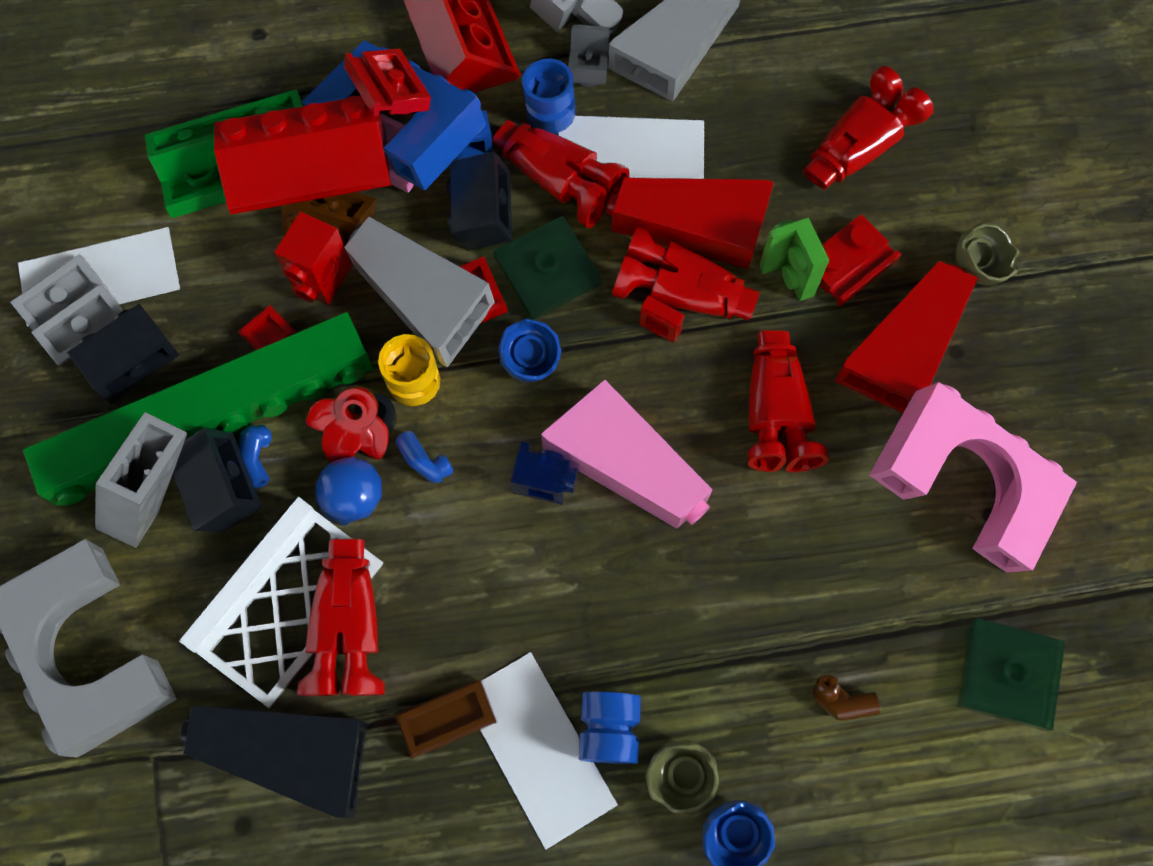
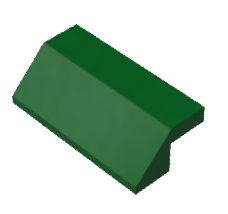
(186, 155)

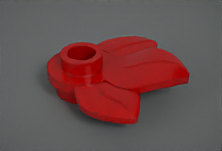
(347, 431)

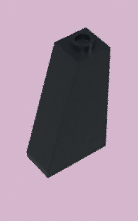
(290, 754)

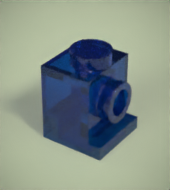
(542, 475)

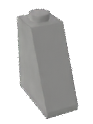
(137, 480)

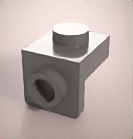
(589, 54)

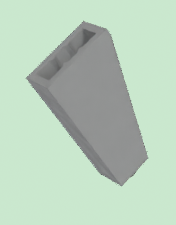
(669, 43)
(421, 287)

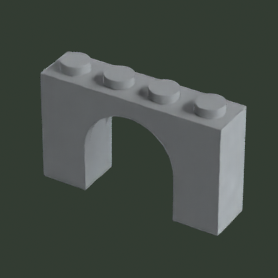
(30, 618)

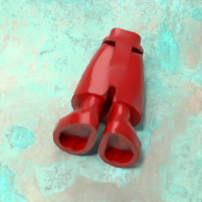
(868, 128)
(562, 168)
(683, 279)
(781, 402)
(343, 624)

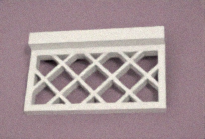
(246, 587)

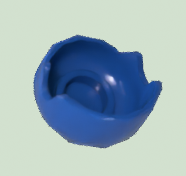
(529, 350)
(348, 490)
(738, 835)

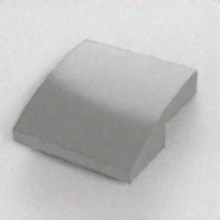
(67, 307)

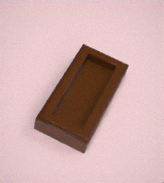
(446, 719)

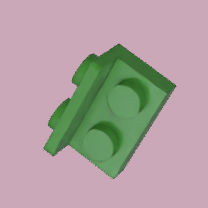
(798, 253)

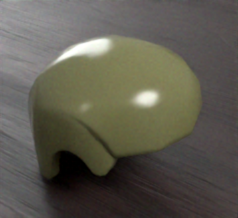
(987, 254)
(682, 776)

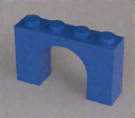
(431, 136)

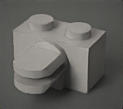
(588, 12)

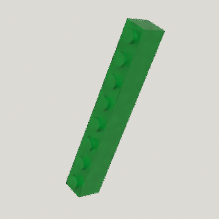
(218, 399)

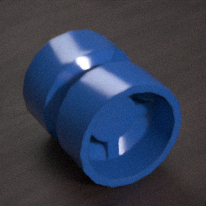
(549, 95)
(610, 726)

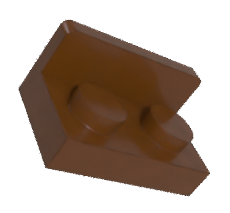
(342, 211)

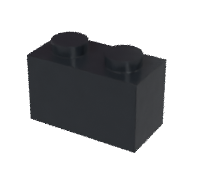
(480, 201)
(123, 353)
(214, 481)

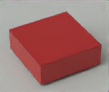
(661, 319)
(266, 329)

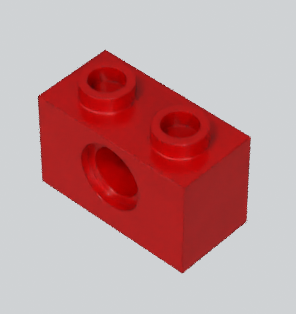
(313, 259)

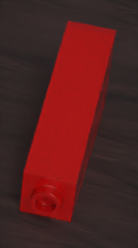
(702, 215)
(911, 340)

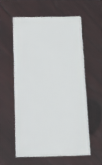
(643, 144)
(128, 266)
(541, 753)

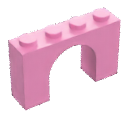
(1027, 486)

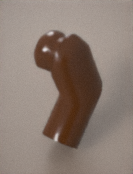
(840, 704)

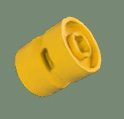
(409, 370)

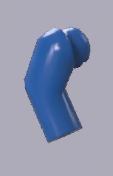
(250, 444)
(419, 460)

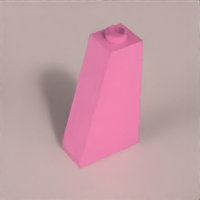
(628, 456)

